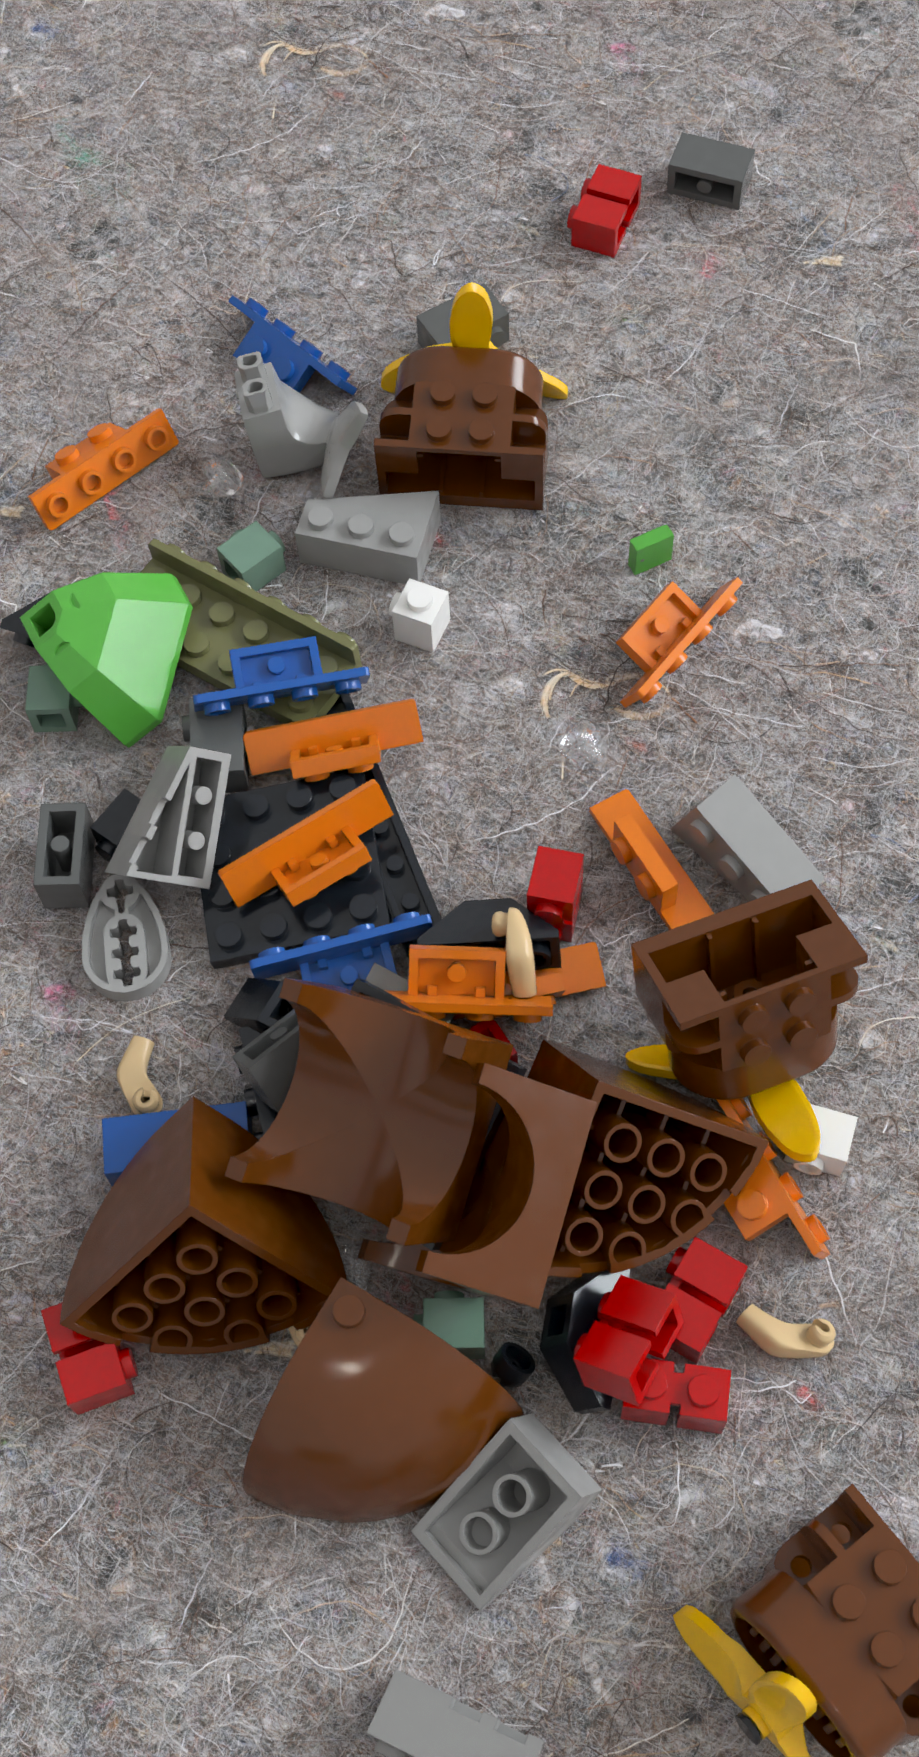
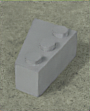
(371, 534)
(176, 820)
(744, 842)
(430, 1723)

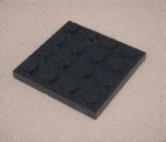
(270, 919)

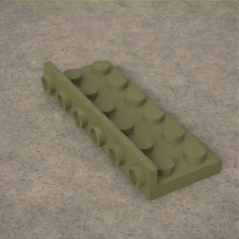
(235, 616)

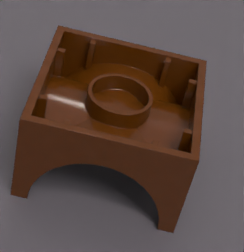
(378, 1113)
(514, 1200)

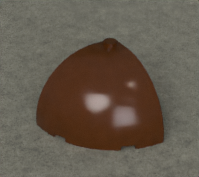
(648, 1166)
(197, 1255)
(371, 1416)

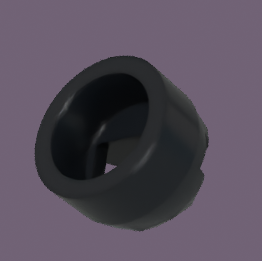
(512, 1365)

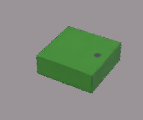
(650, 549)

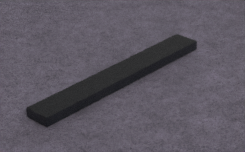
(401, 872)

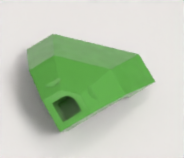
(114, 645)

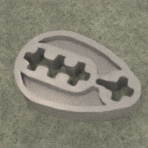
(103, 949)

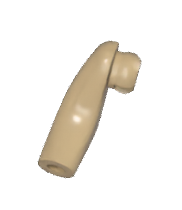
(518, 950)
(134, 1080)
(787, 1339)

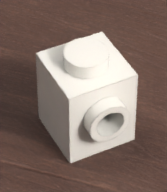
(420, 615)
(836, 1139)

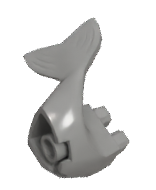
(291, 430)

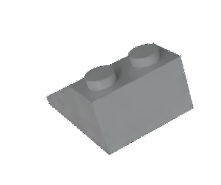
(505, 1509)

